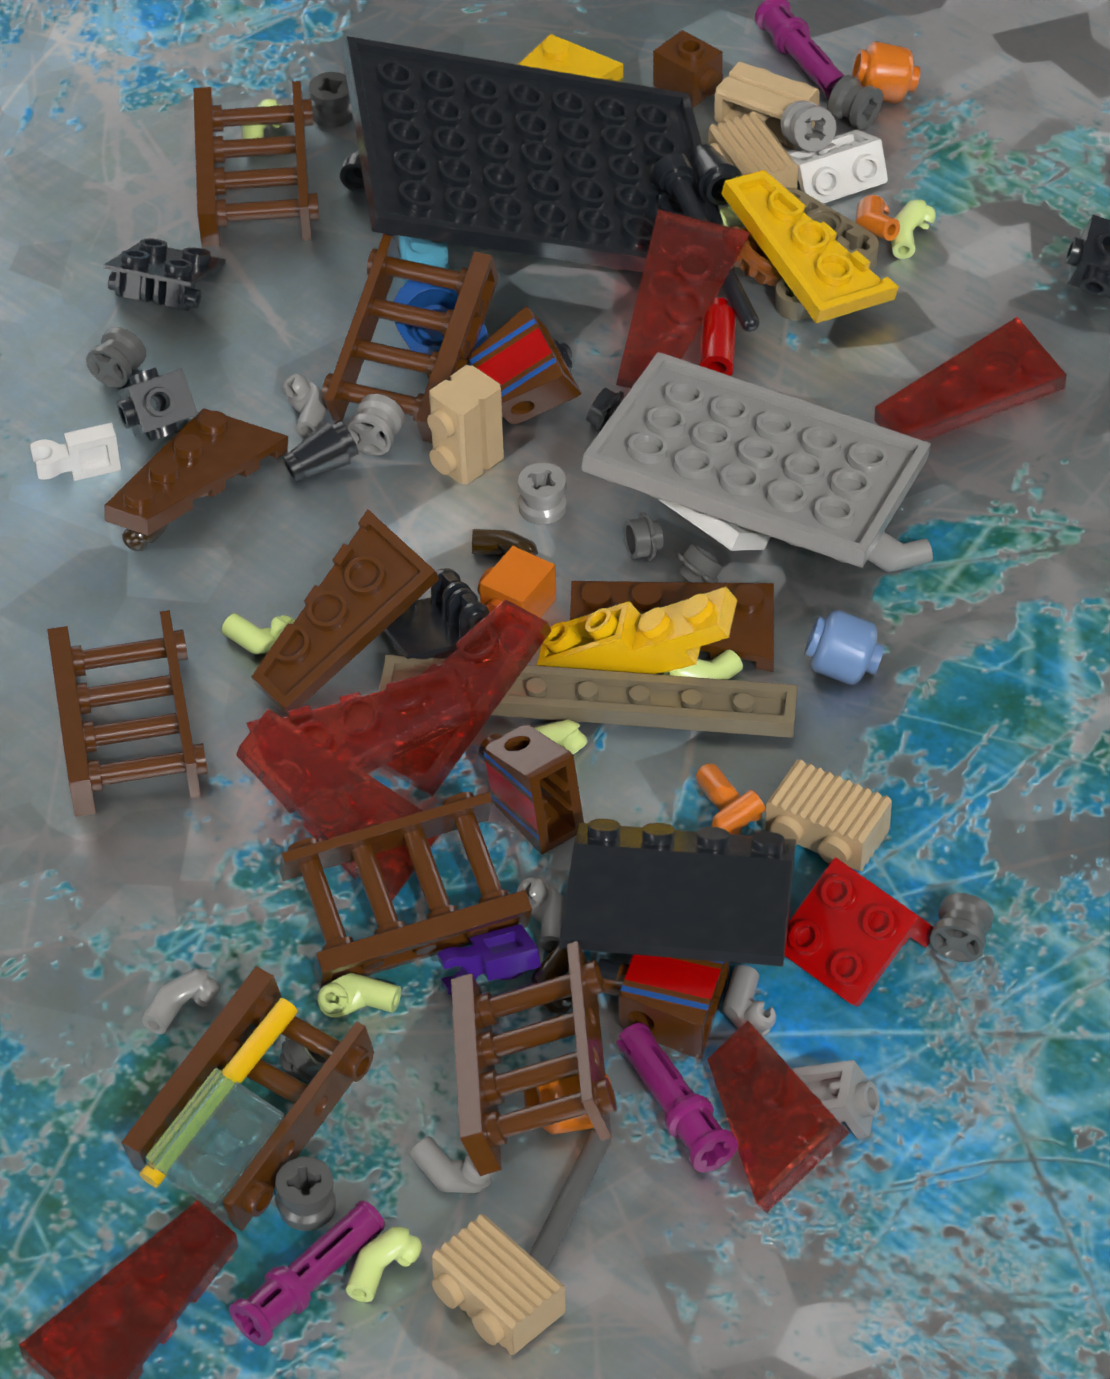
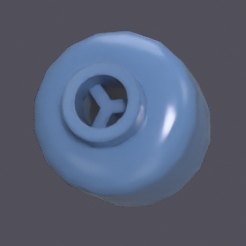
(844, 647)

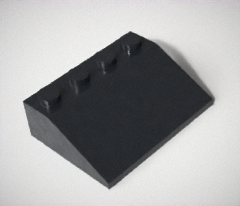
(679, 893)

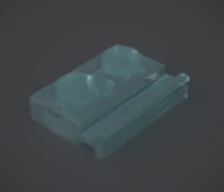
(214, 1139)

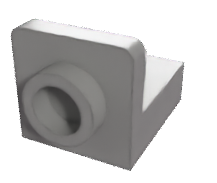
(845, 1093)

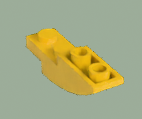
(640, 643)

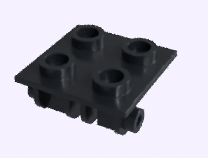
(161, 272)
(438, 621)

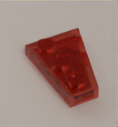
(772, 1114)

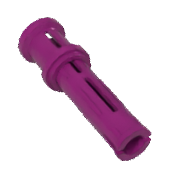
(793, 37)
(687, 1113)
(289, 1287)

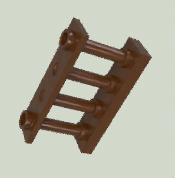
(214, 149)
(458, 327)
(84, 738)
(394, 941)
(254, 999)
(479, 1051)

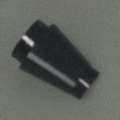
(711, 172)
(321, 452)

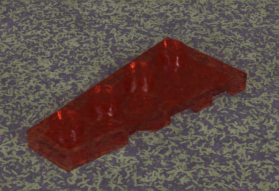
(327, 791)

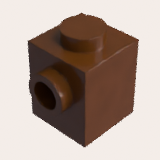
(688, 67)

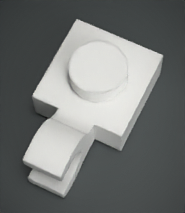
(85, 454)

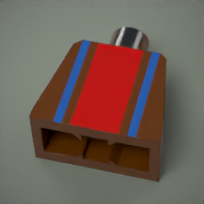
(526, 367)
(534, 785)
(670, 996)

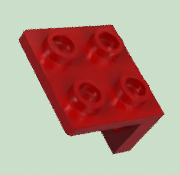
(850, 932)

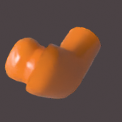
(871, 216)
(717, 787)
(739, 813)

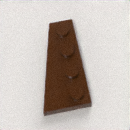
(192, 467)
(357, 600)
(751, 626)

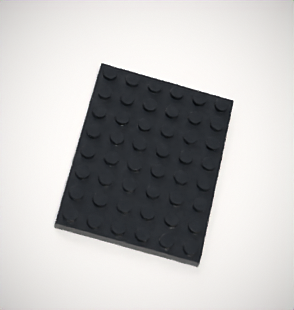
(514, 154)

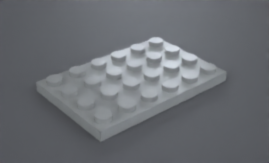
(757, 458)

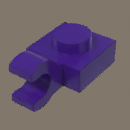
(495, 954)

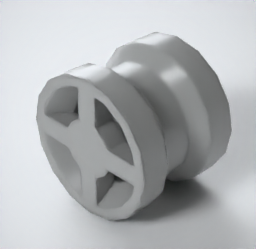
(797, 125)
(376, 424)
(542, 493)

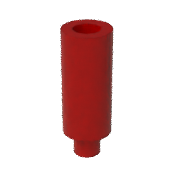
(718, 338)

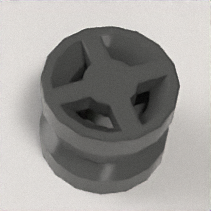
(330, 100)
(855, 102)
(116, 357)
(962, 927)
(307, 1207)

